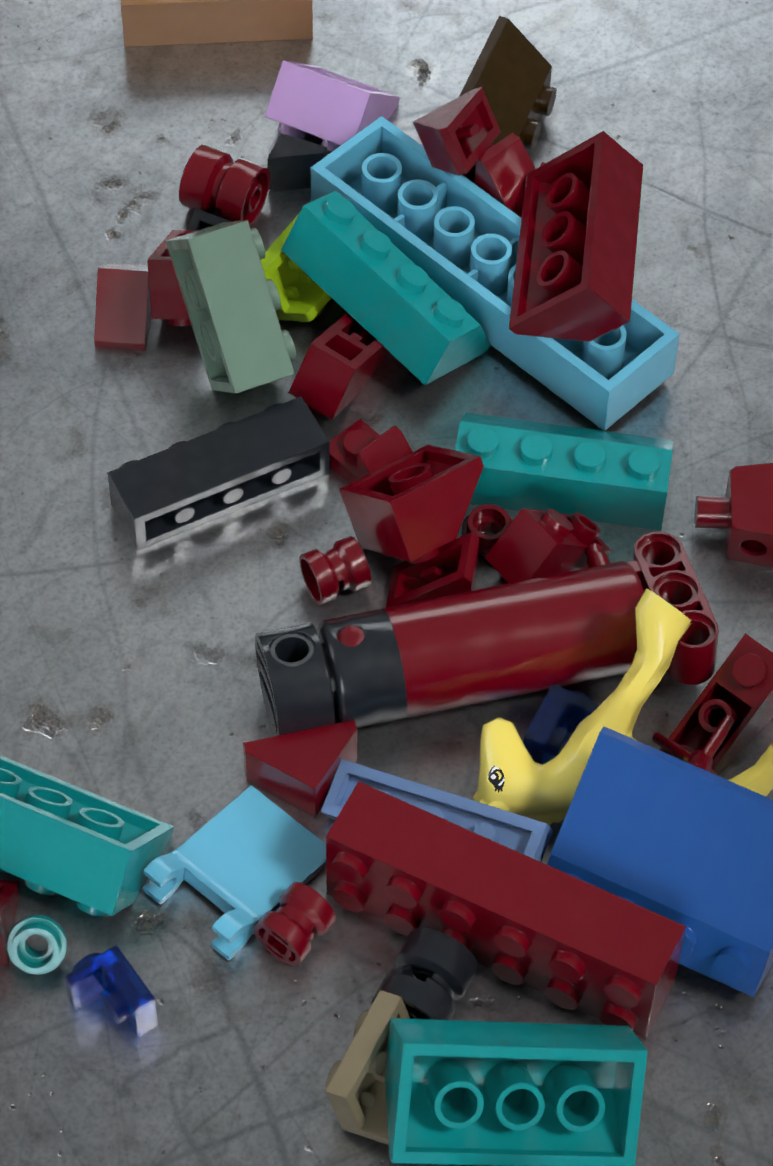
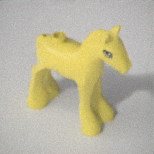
(545, 791)

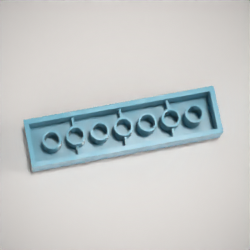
(471, 252)

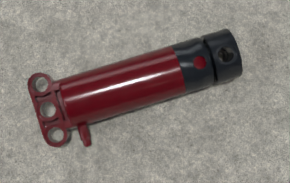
(483, 643)

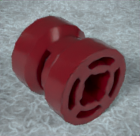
(335, 570)
(294, 924)

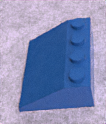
(680, 849)

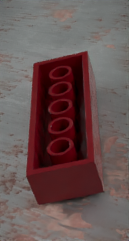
(504, 907)

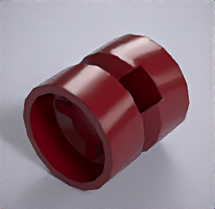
(217, 183)

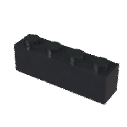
(219, 472)

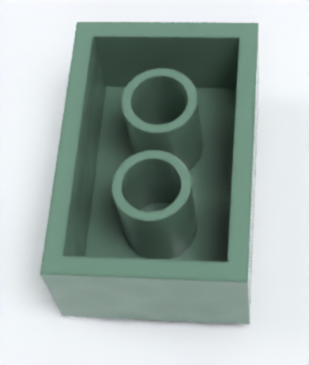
(232, 306)

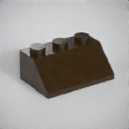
(514, 83)

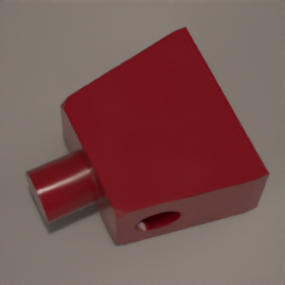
(743, 513)

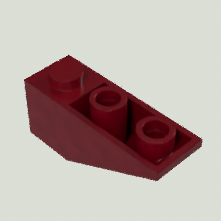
(737, 689)

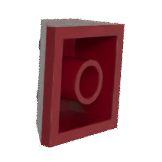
(413, 502)

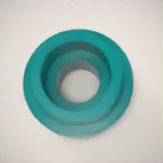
(31, 960)

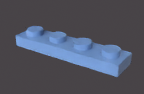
(498, 825)

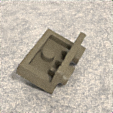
(358, 1080)

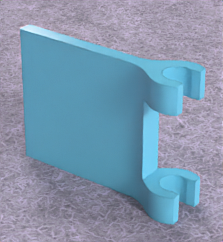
(240, 865)

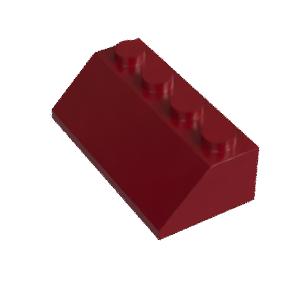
(578, 243)

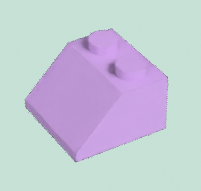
(325, 104)

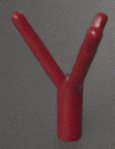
(699, 758)

